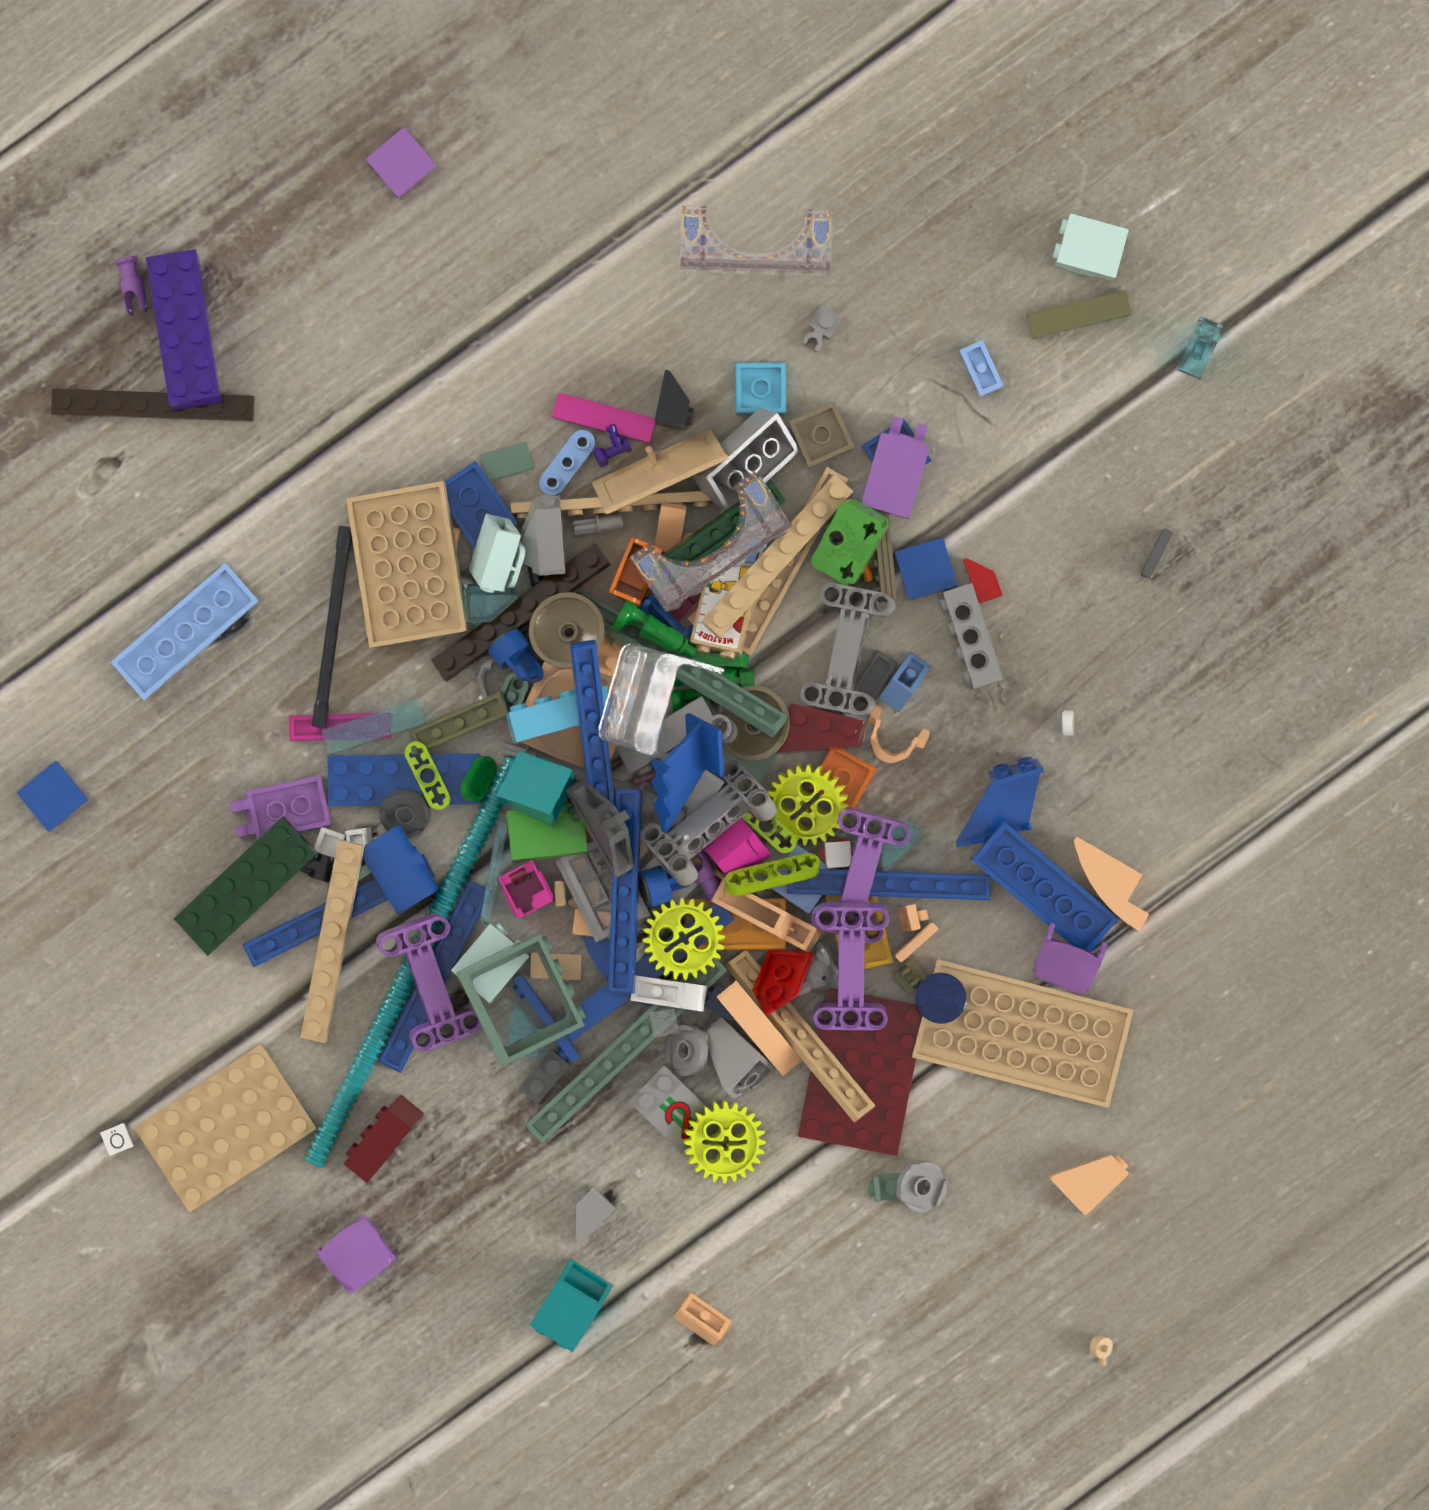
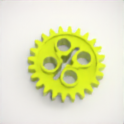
(792, 788)
(696, 958)
(723, 1164)

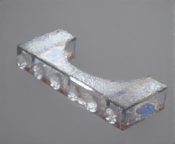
(804, 254)
(758, 524)

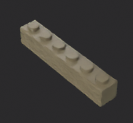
(885, 564)

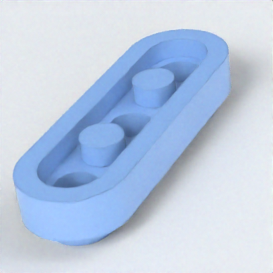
(564, 474)

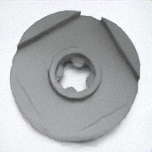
(696, 1059)
(907, 1186)

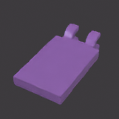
(896, 471)
(298, 801)

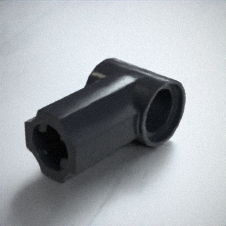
(319, 867)

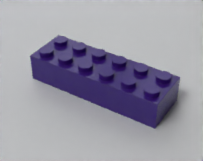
(183, 329)

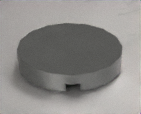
(407, 809)

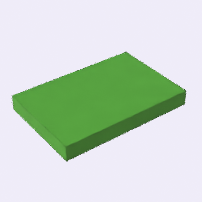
(536, 840)

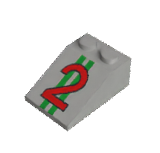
(668, 1106)

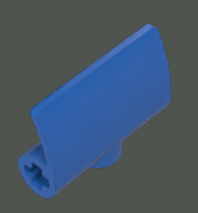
(399, 869)

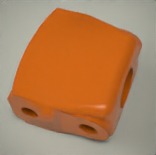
(627, 581)

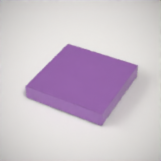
(401, 162)

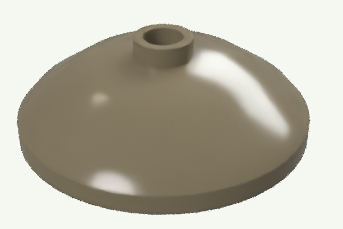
(555, 618)
(752, 744)

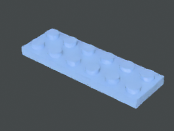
(184, 631)

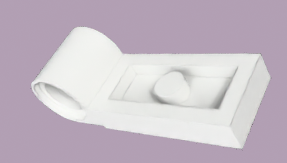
(669, 993)

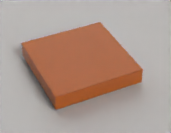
(852, 773)

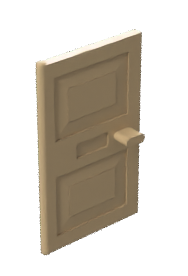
(659, 470)

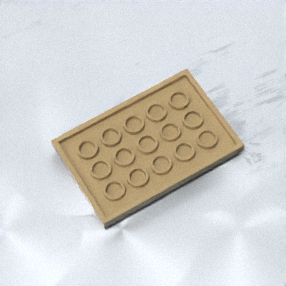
(407, 564)
(225, 1128)

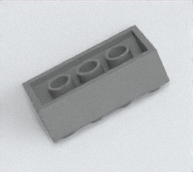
(755, 446)

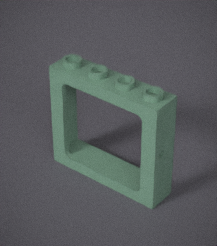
(574, 1013)

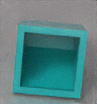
(535, 787)
(571, 1305)

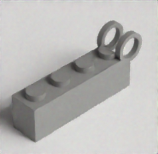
(673, 732)

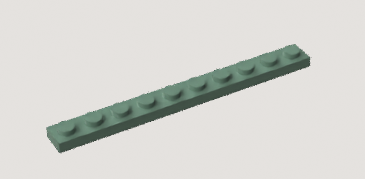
(704, 681)
(608, 1064)

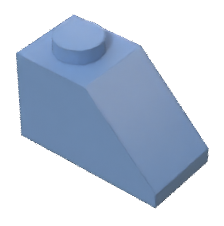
(904, 682)

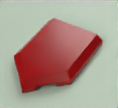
(780, 978)

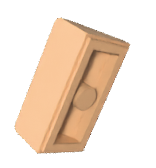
(702, 1319)

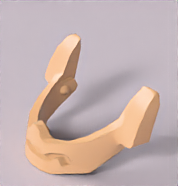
(884, 754)

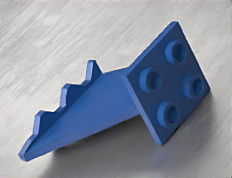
(684, 766)
(1006, 799)

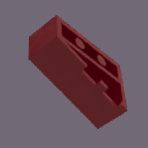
(821, 730)
(382, 1138)

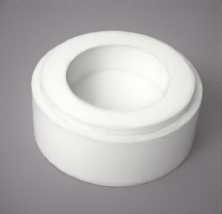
(1068, 722)

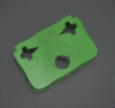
(858, 545)

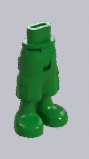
(653, 630)
(736, 675)

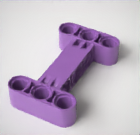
(865, 859)
(851, 966)
(429, 982)

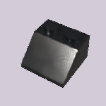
(673, 405)

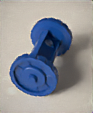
(652, 607)

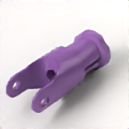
(131, 283)
(706, 877)

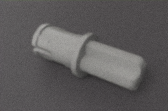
(597, 524)

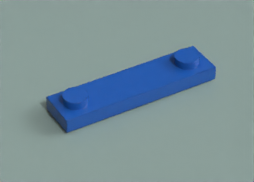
(523, 990)

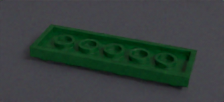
(245, 885)

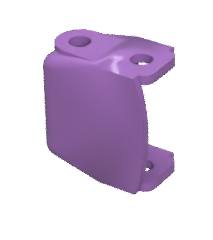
(1066, 964)
(356, 1254)

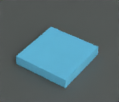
(760, 386)

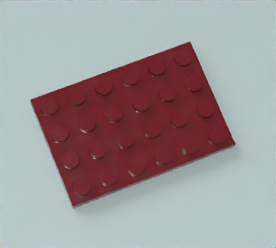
(881, 1067)

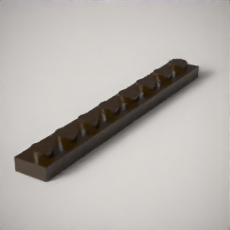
(147, 405)
(519, 613)

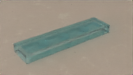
(373, 726)
(493, 873)

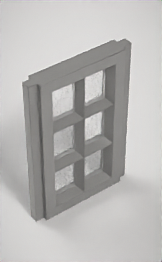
(592, 890)

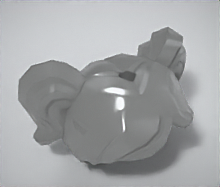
(820, 966)

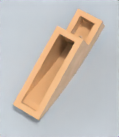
(1111, 882)
(769, 918)
(759, 1028)

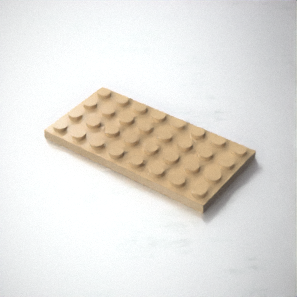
(1029, 1036)

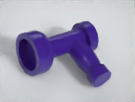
(619, 446)

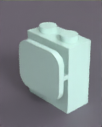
(1090, 247)
(497, 555)
(488, 943)

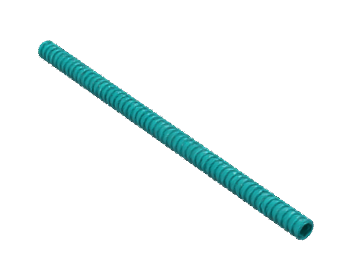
(404, 980)

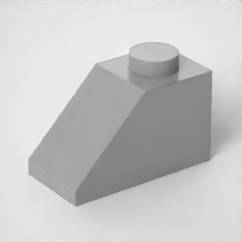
(590, 1212)

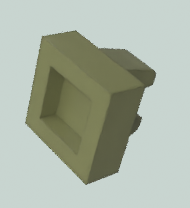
(909, 976)

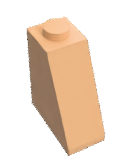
(1090, 1181)

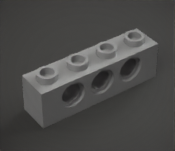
(966, 597)

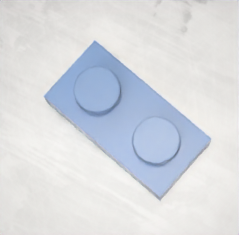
(981, 368)

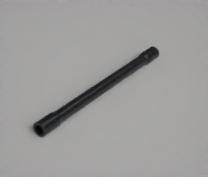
(321, 706)

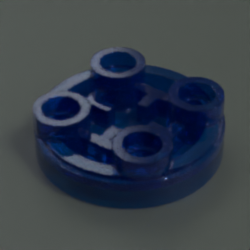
(940, 998)

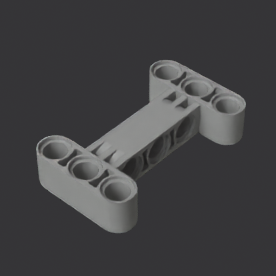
(847, 649)
(708, 822)

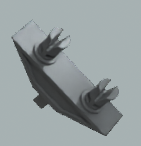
(604, 825)

